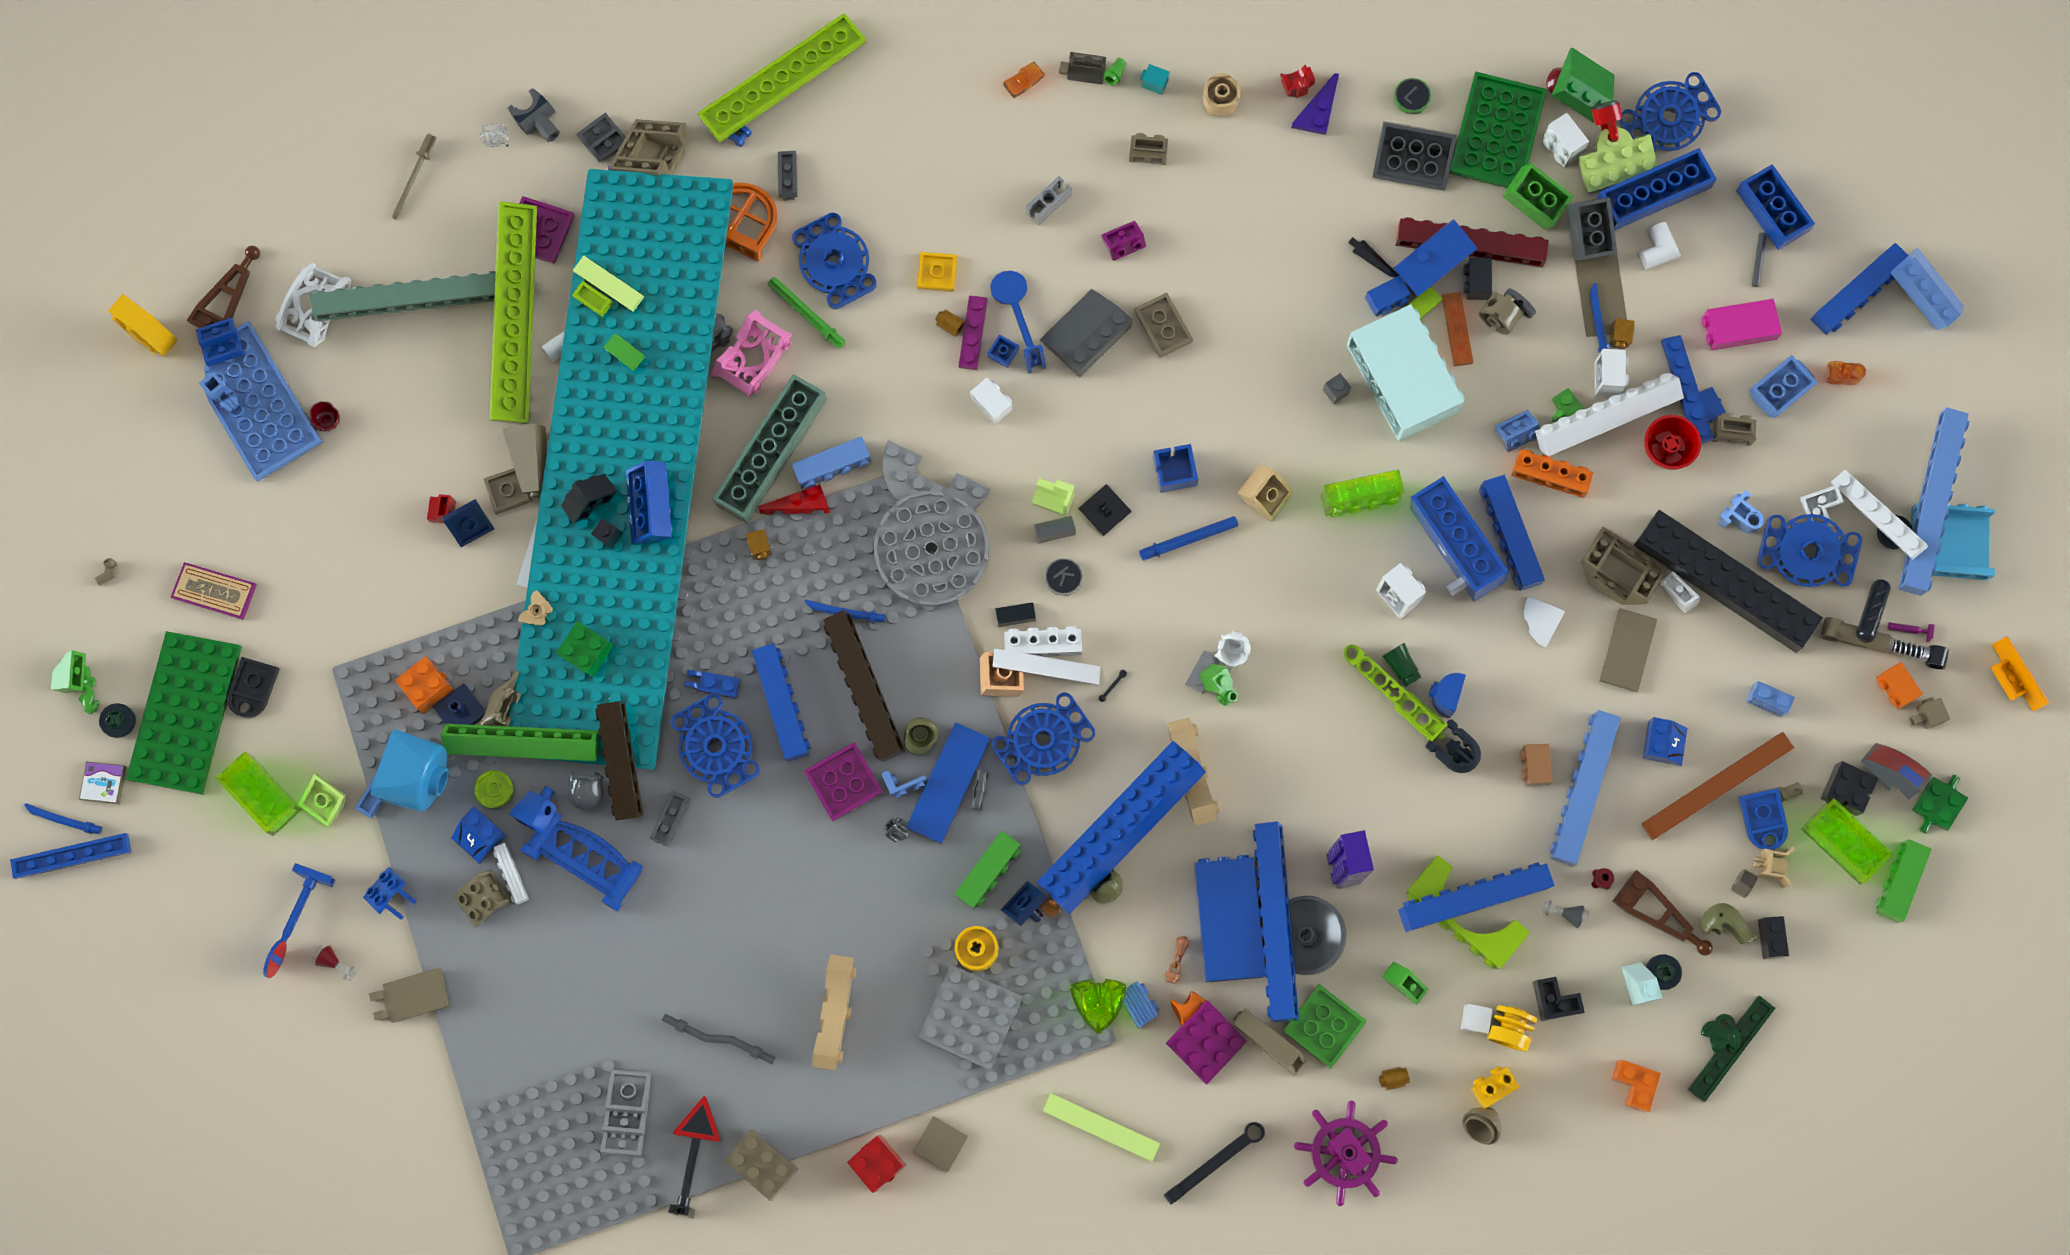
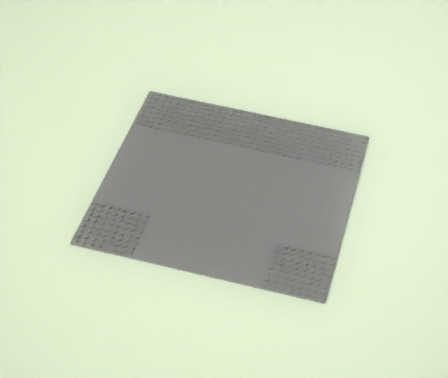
(737, 908)

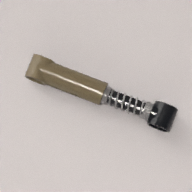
(1836, 630)

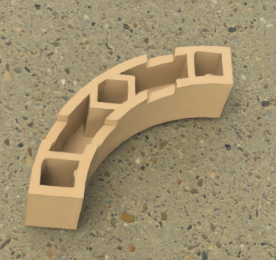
(1200, 802)
(834, 1012)

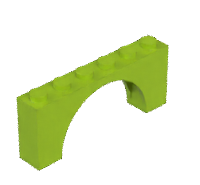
(1493, 947)

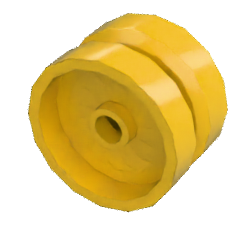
(973, 937)

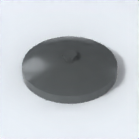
(1316, 934)

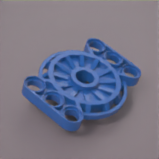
(1672, 99)
(832, 277)
(1794, 560)
(1047, 722)
(698, 741)

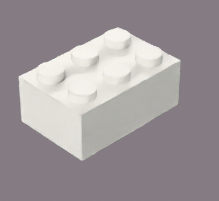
(1401, 590)

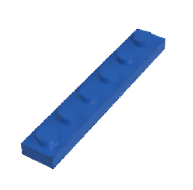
(1691, 403)
(70, 856)

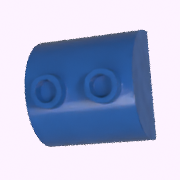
(1447, 693)

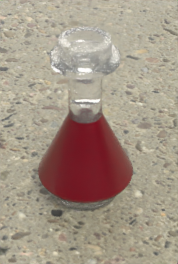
(326, 958)

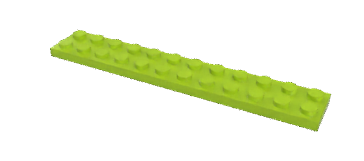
(513, 313)

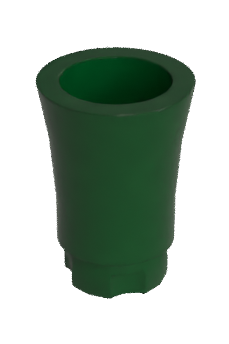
(1402, 664)

